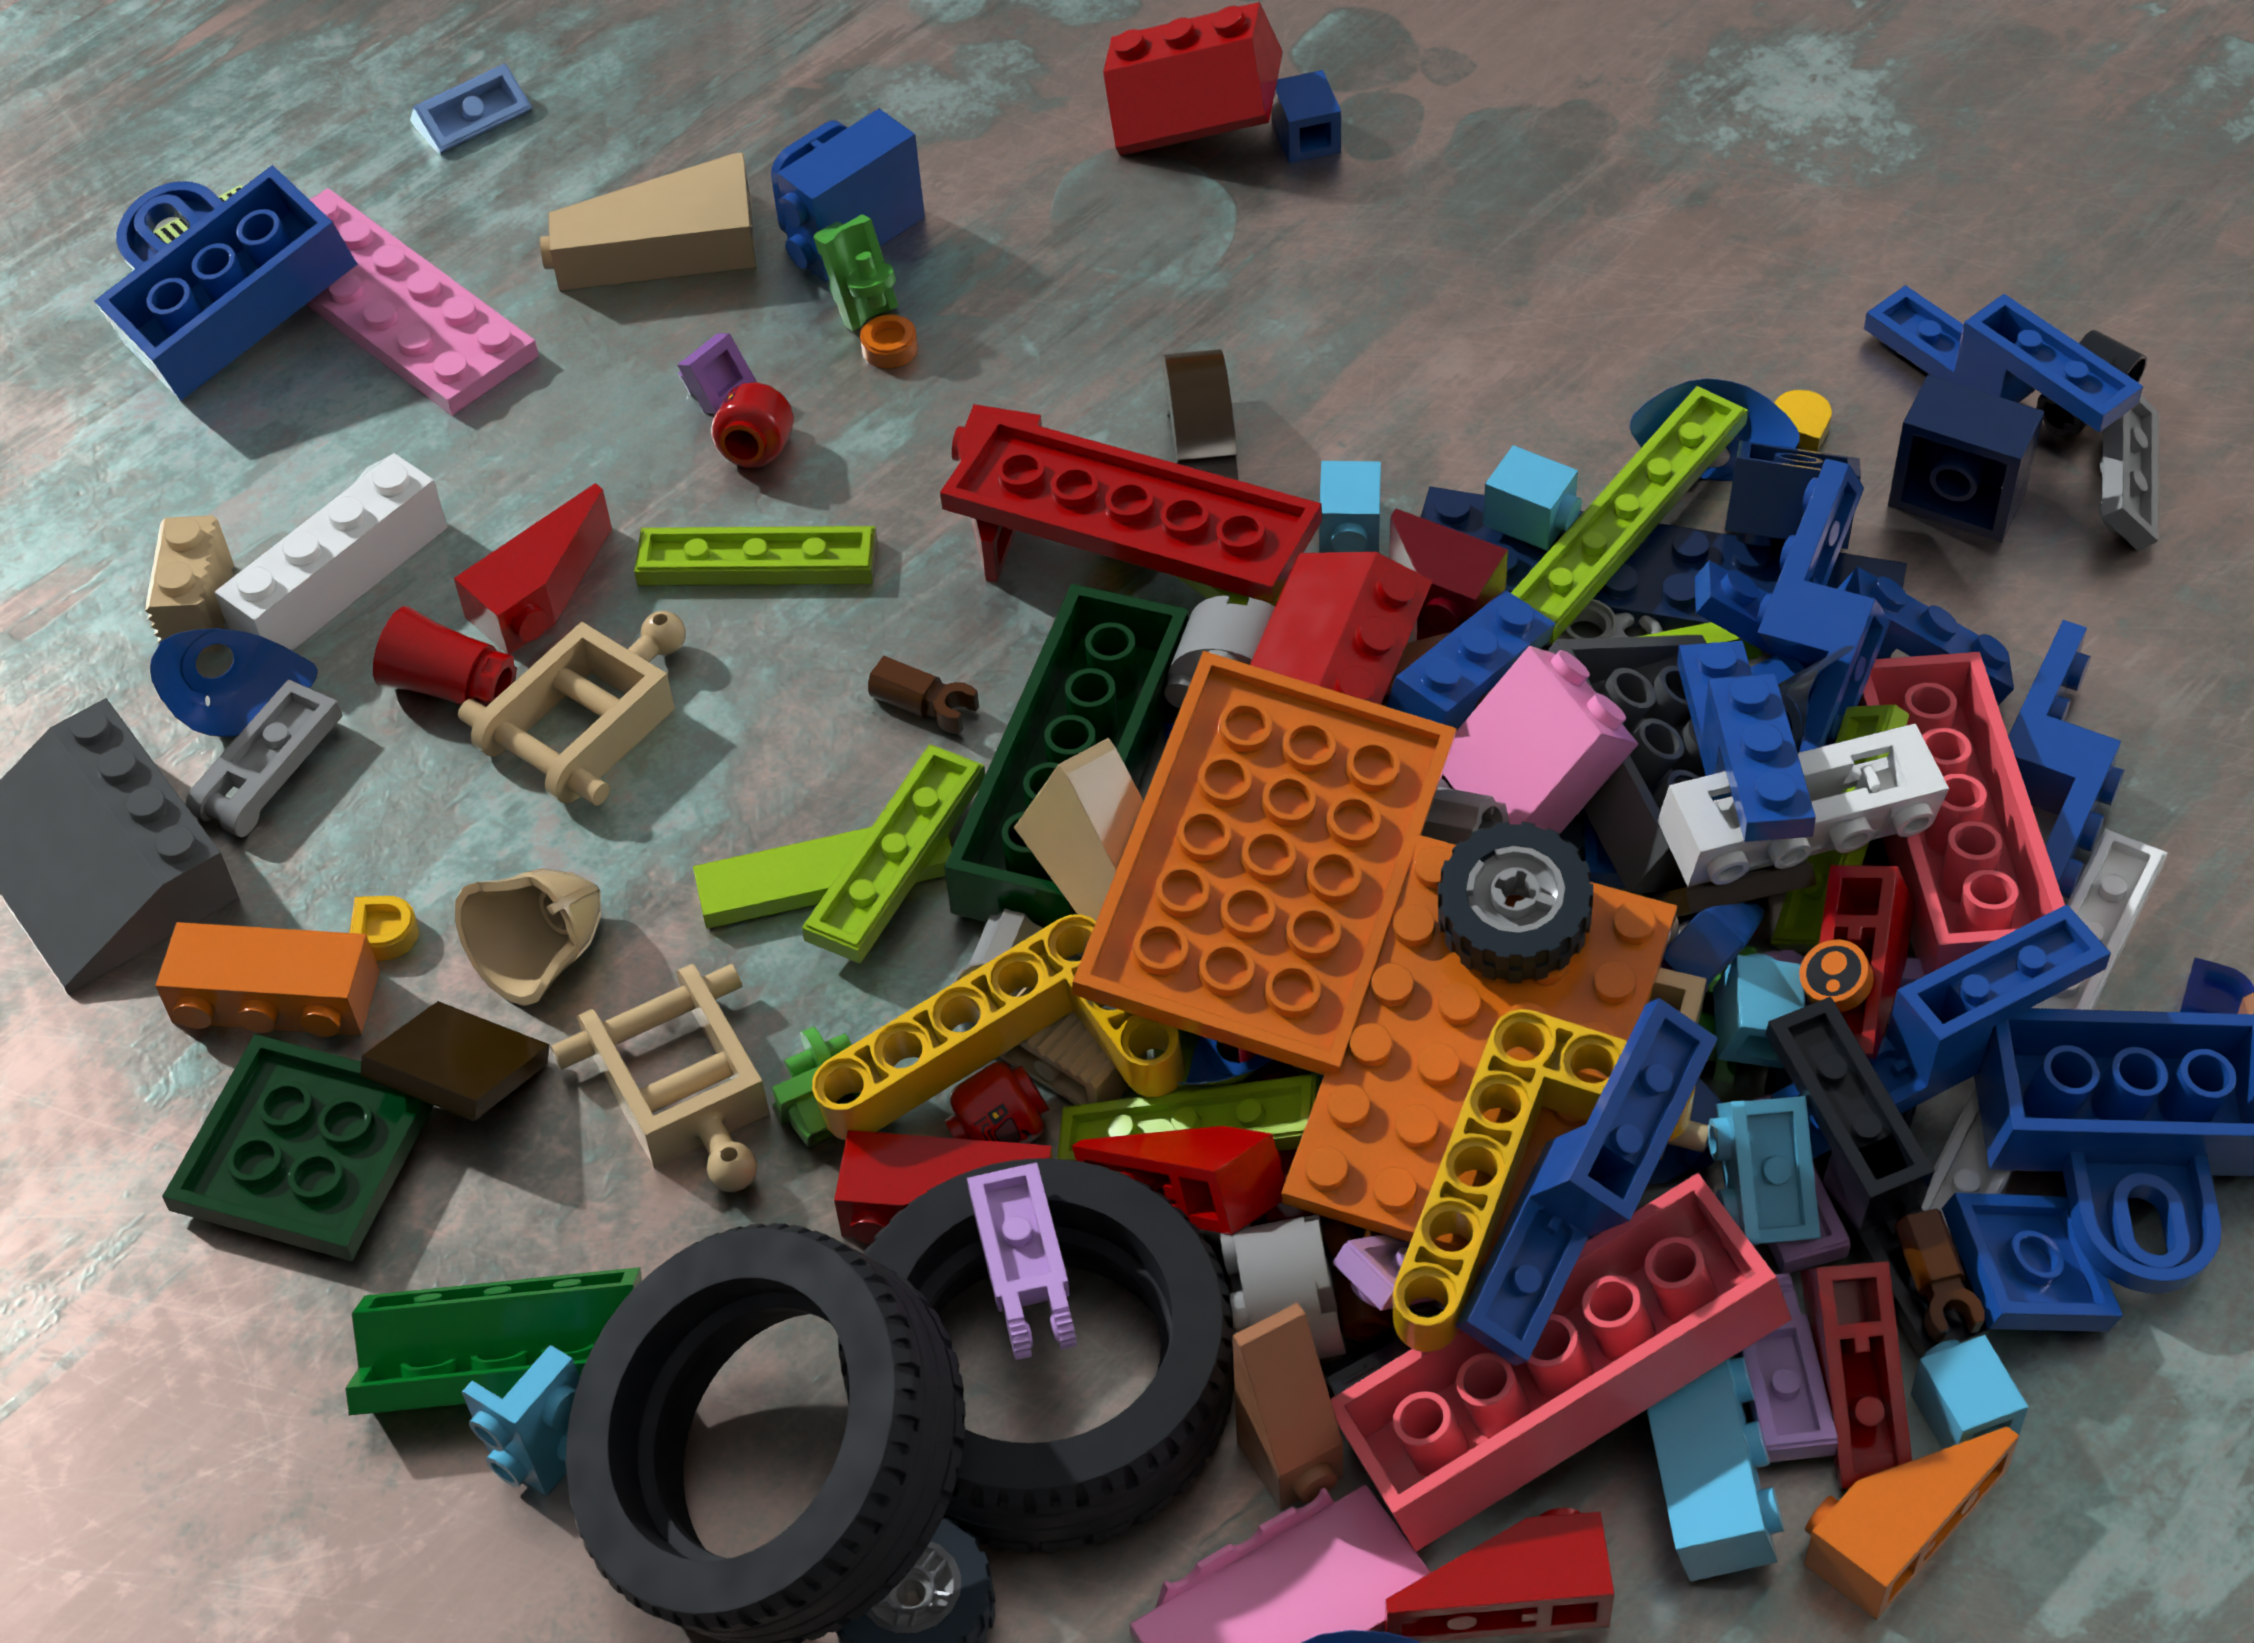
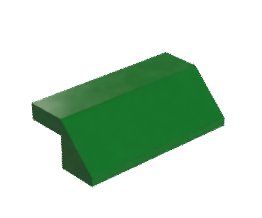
(434, 1341)

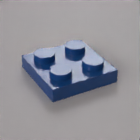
(2029, 1263)

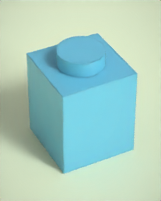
(1531, 498)
(1350, 506)
(1745, 999)
(1966, 1392)

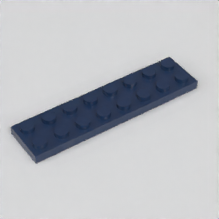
(1660, 572)

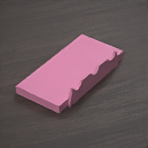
(1292, 1579)

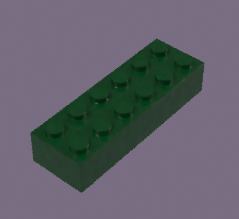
(1091, 682)

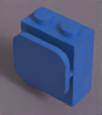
(845, 174)

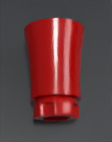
(438, 661)

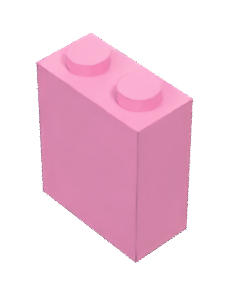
(1540, 741)

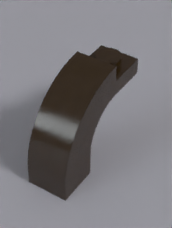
(1201, 411)

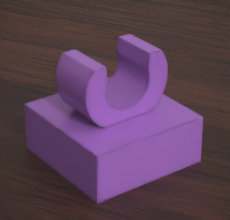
(714, 371)

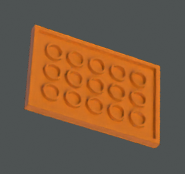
(1265, 864)
(1420, 1040)

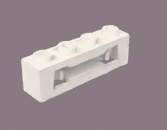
(1890, 798)

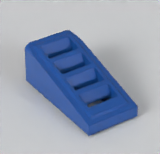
(1713, 939)

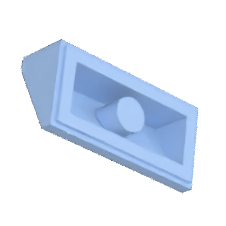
(470, 109)

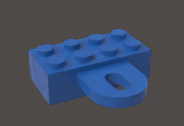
(223, 279)
(2126, 1114)

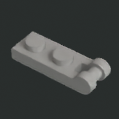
(263, 757)

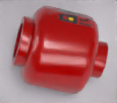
(752, 425)
(997, 1106)

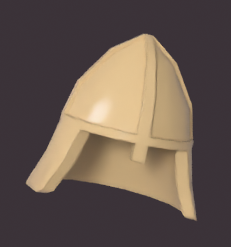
(526, 929)

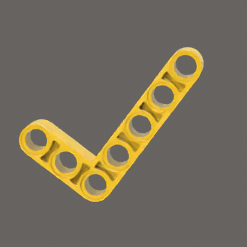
(1001, 1025)
(1498, 1151)

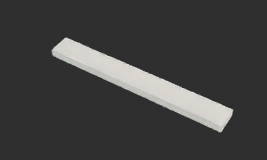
(2109, 904)

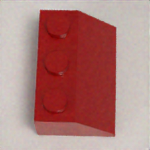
(1191, 78)
(1343, 622)

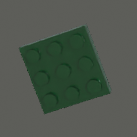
(297, 1149)

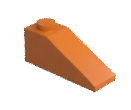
(1900, 1517)

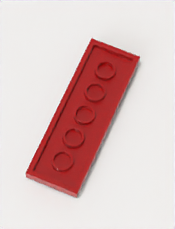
(1132, 507)

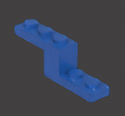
(2005, 355)
(1813, 620)
(1914, 628)
(1469, 661)
(1748, 735)
(2062, 763)
(1948, 1015)
(1586, 1182)

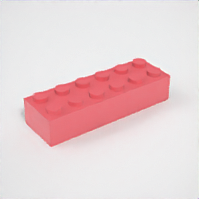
(1984, 856)
(1631, 1327)

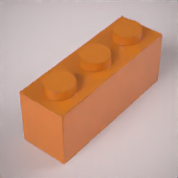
(268, 979)

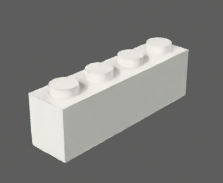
(335, 555)

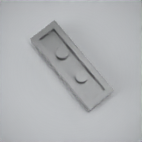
(2132, 476)

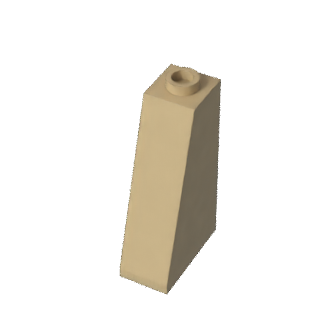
(656, 229)
(1083, 824)

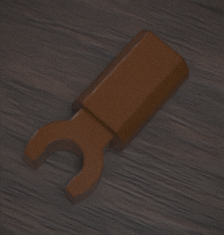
(922, 693)
(1937, 1271)
(1355, 1316)

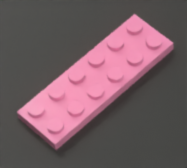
(417, 315)

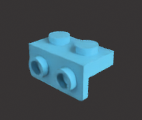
(1766, 1168)
(529, 1424)

